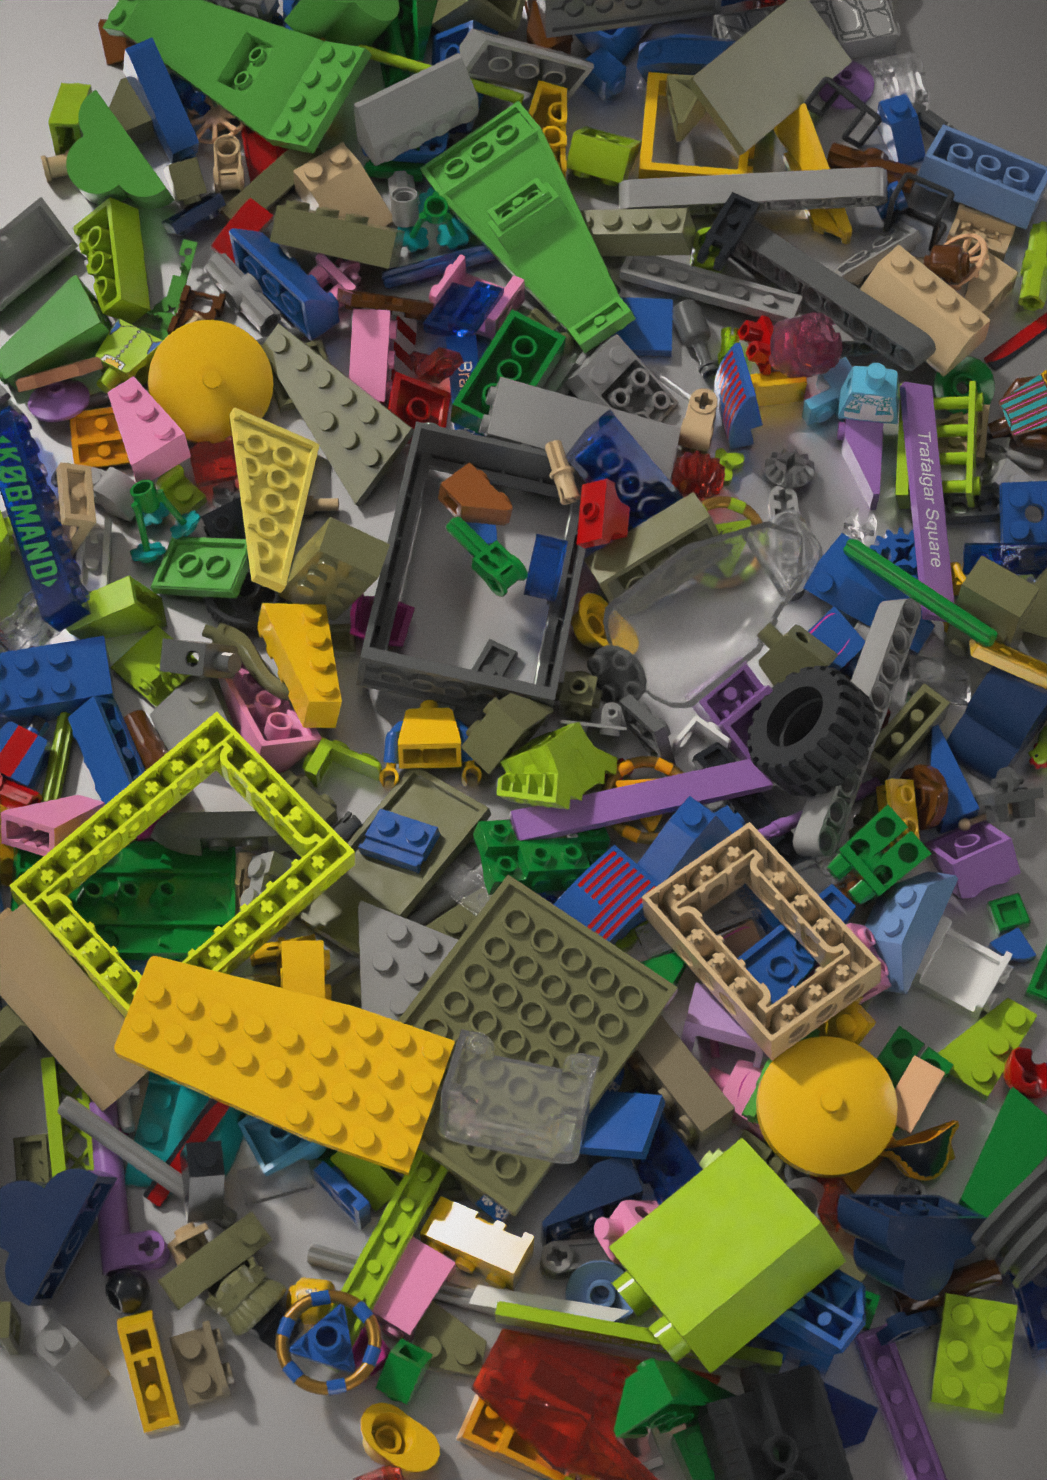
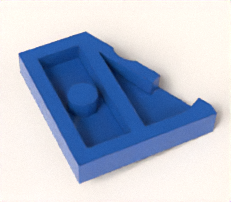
(344, 1195)

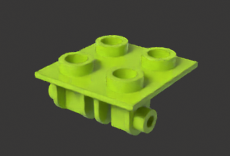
(142, 665)

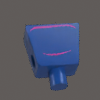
(840, 637)

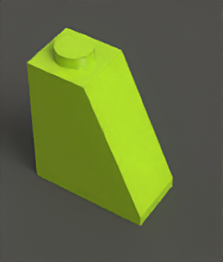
(64, 115)
(120, 610)

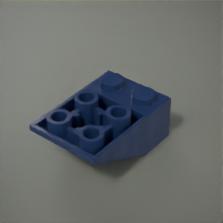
(592, 1198)

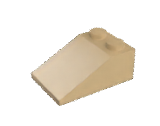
(342, 184)

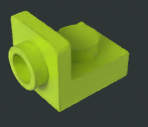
(180, 490)

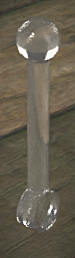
(671, 385)

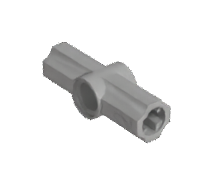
(242, 292)

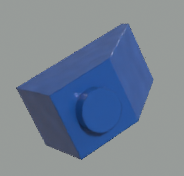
(901, 130)

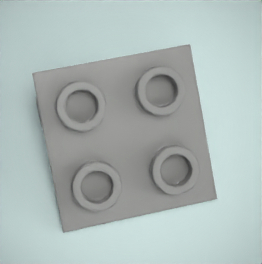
(610, 720)

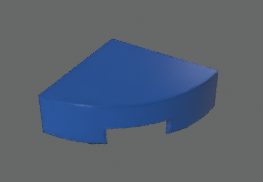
(1014, 943)

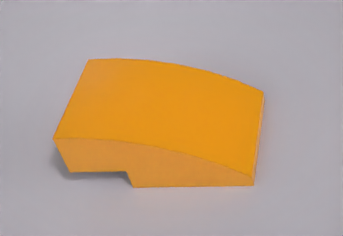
(494, 1437)

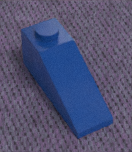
(960, 798)

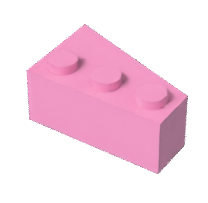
(372, 352)
(148, 432)

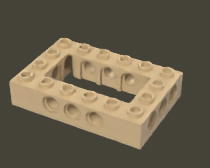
(748, 858)

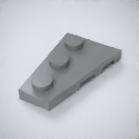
(865, 261)

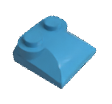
(275, 1147)

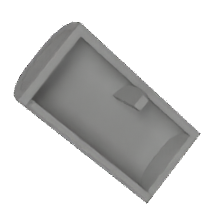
(30, 249)

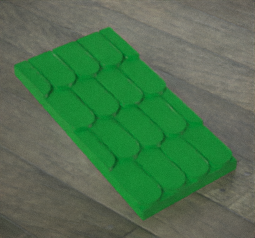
(153, 898)

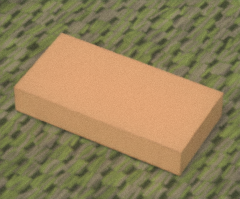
(915, 1092)

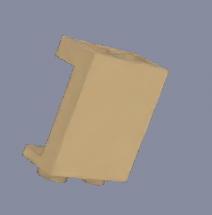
(75, 502)

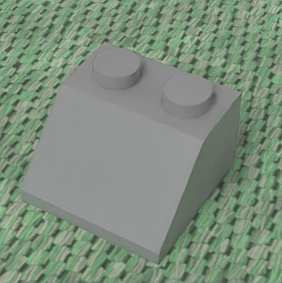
(185, 711)

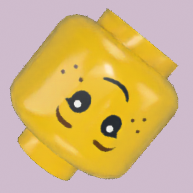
(304, 1287)

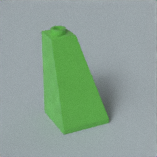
(58, 334)

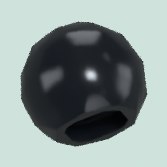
(127, 1291)

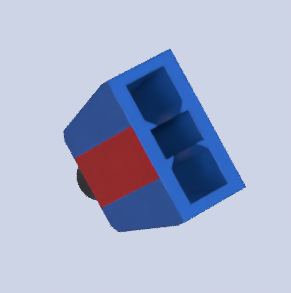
(24, 752)

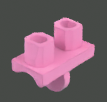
(327, 272)

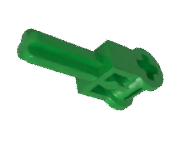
(491, 561)

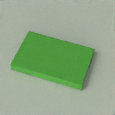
(202, 567)

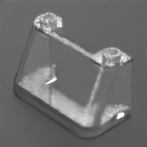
(516, 1102)

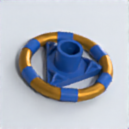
(328, 1342)

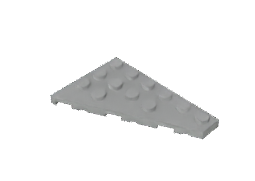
(396, 959)

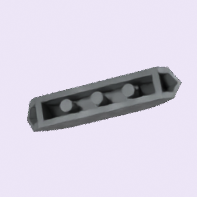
(218, 831)

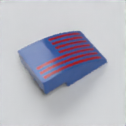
(736, 399)
(608, 895)

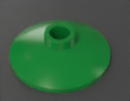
(967, 370)

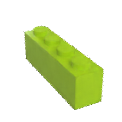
(116, 259)

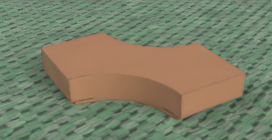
(58, 374)

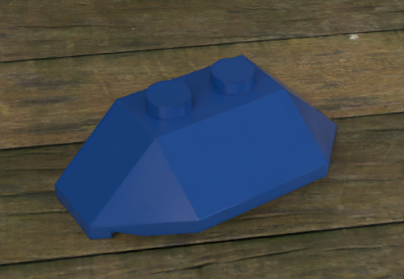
(828, 1314)

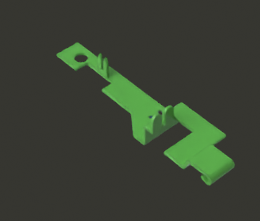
(175, 290)

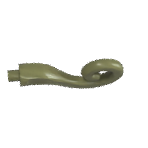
(249, 656)

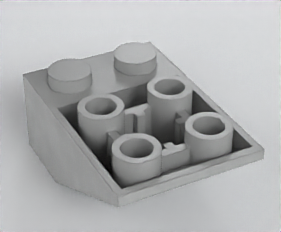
(620, 381)

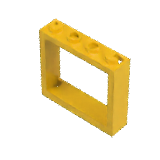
(647, 169)

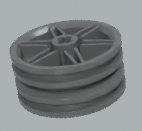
(1019, 1230)

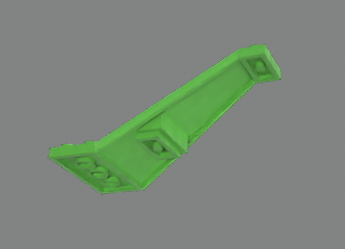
(257, 71)
(522, 210)

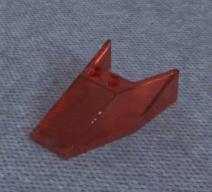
(564, 1401)

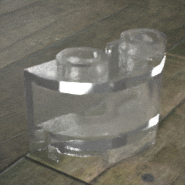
(902, 76)
(25, 626)

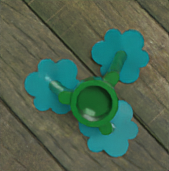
(434, 210)
(149, 508)

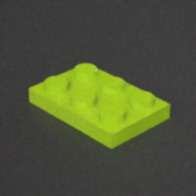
(973, 1353)

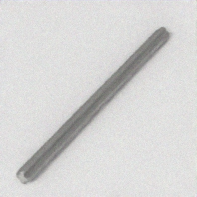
(448, 1293)

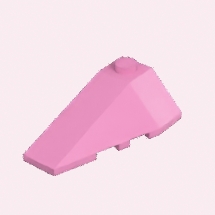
(267, 722)

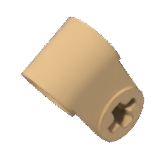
(228, 169)
(699, 423)

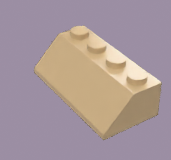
(929, 304)

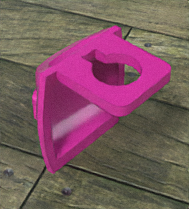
(360, 616)

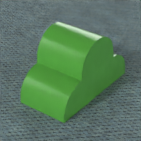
(343, 20)
(109, 162)

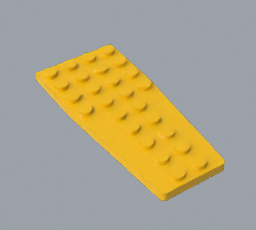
(288, 1059)

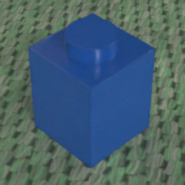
(607, 75)

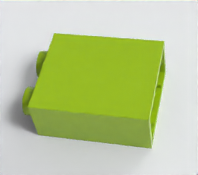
(723, 1258)

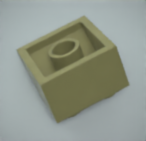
(504, 729)

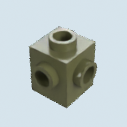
(578, 695)

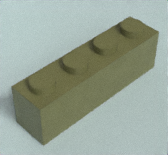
(642, 231)

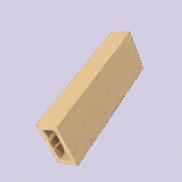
(63, 1007)

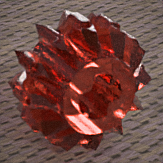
(698, 474)

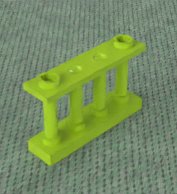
(972, 484)

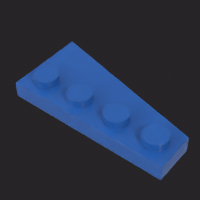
(780, 958)

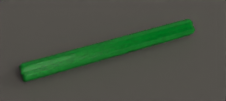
(920, 593)

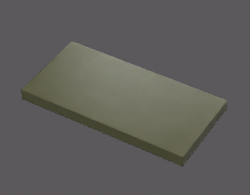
(768, 73)
(386, 885)

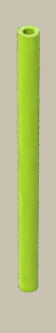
(416, 67)

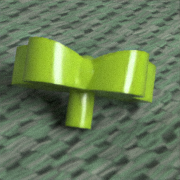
(730, 461)

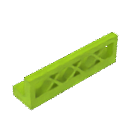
(56, 1123)

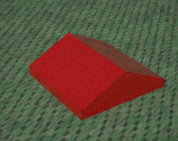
(418, 401)

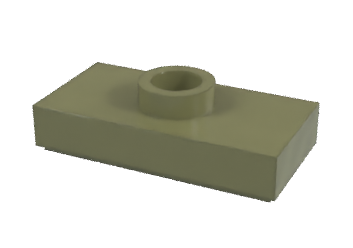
(32, 1158)

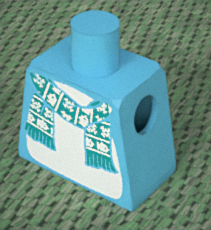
(870, 394)

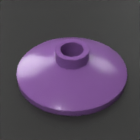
(854, 78)
(59, 400)

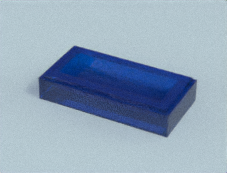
(545, 567)

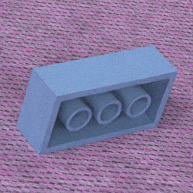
(985, 176)

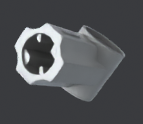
(403, 199)

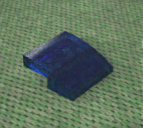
(462, 309)

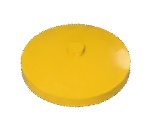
(205, 374)
(826, 1107)

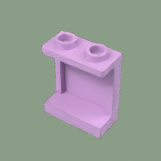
(712, 1021)

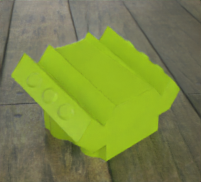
(554, 769)

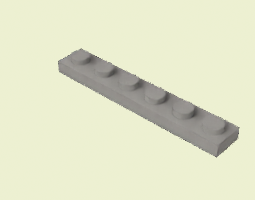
(711, 287)

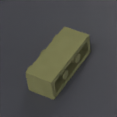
(906, 733)

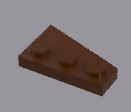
(411, 307)

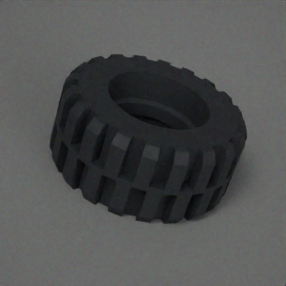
(812, 731)

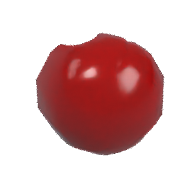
(1026, 1075)

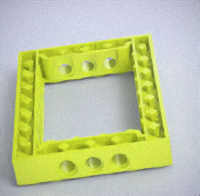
(114, 826)

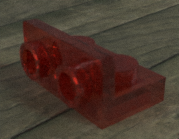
(213, 462)

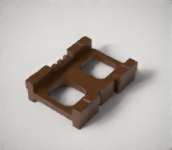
(185, 312)

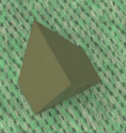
(683, 105)

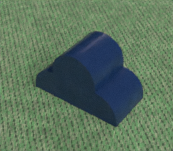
(998, 723)
(46, 1228)
(908, 1239)

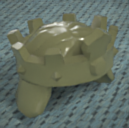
(245, 1296)

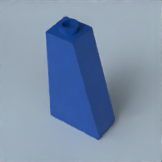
(159, 97)

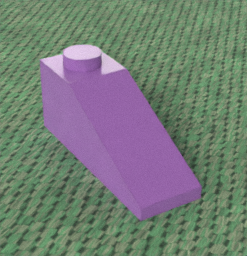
(863, 455)

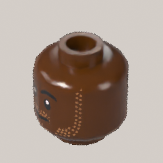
(948, 263)

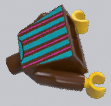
(1024, 413)

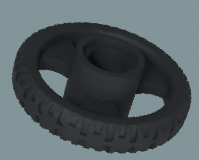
(244, 606)

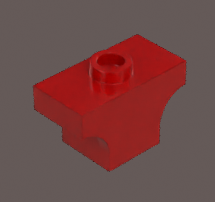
(601, 515)

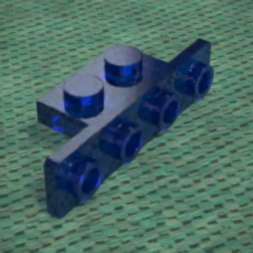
(1013, 556)

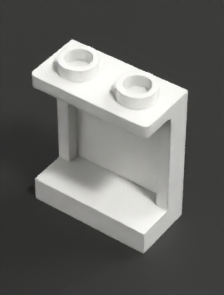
(961, 971)

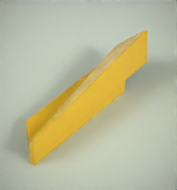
(806, 153)

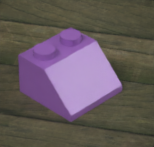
(976, 857)

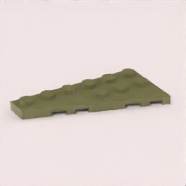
(346, 421)

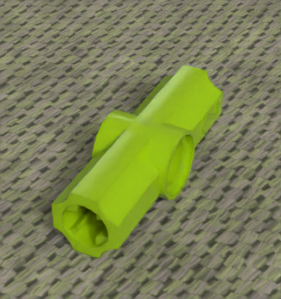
(1034, 269)

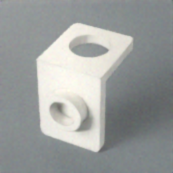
(705, 731)

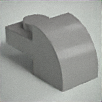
(113, 492)

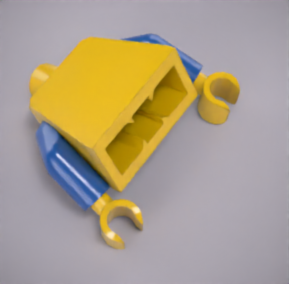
(427, 740)

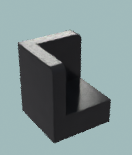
(267, 1327)

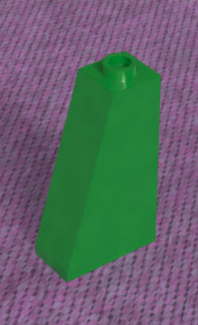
(1009, 1154)

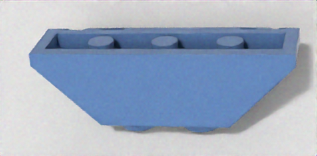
(906, 921)

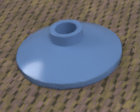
(585, 1280)

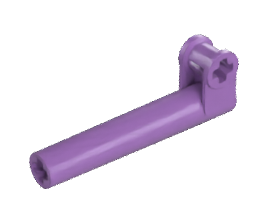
(118, 1245)

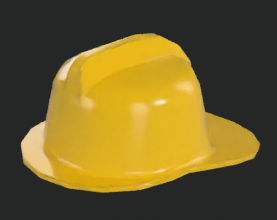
(589, 621)
(397, 1439)

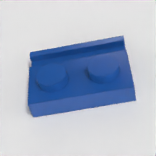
(399, 840)

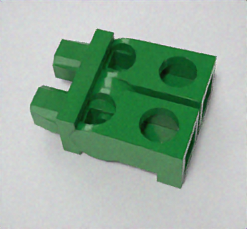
(868, 862)
(901, 1050)

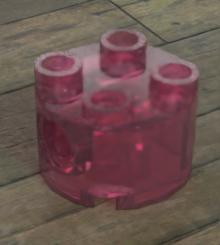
(805, 345)

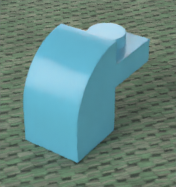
(826, 403)

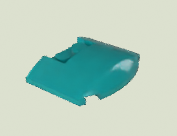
(168, 1115)

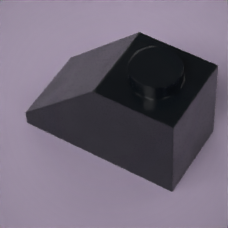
(203, 1181)

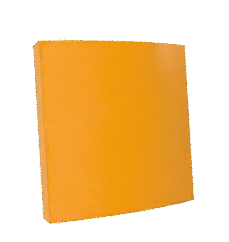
(97, 439)

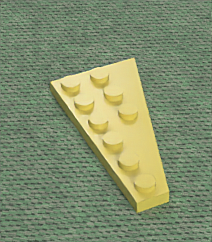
(273, 487)

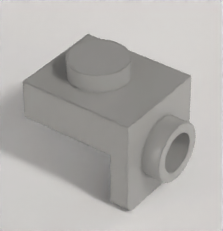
(1001, 472)

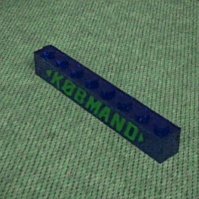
(38, 525)

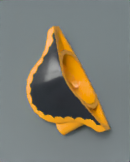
(923, 1153)

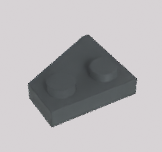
(648, 729)

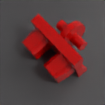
(758, 337)

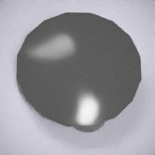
(617, 673)

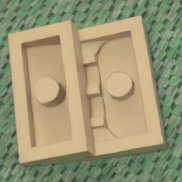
(992, 229)

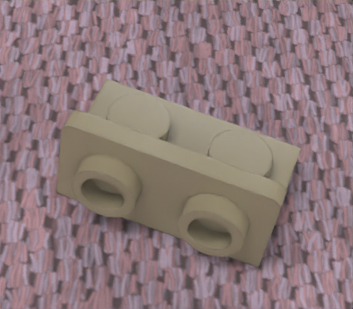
(200, 1365)

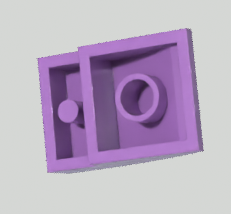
(733, 706)

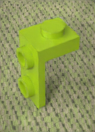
(328, 751)

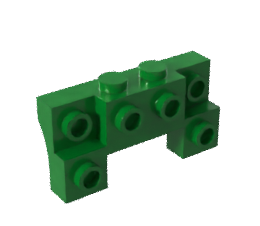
(536, 863)

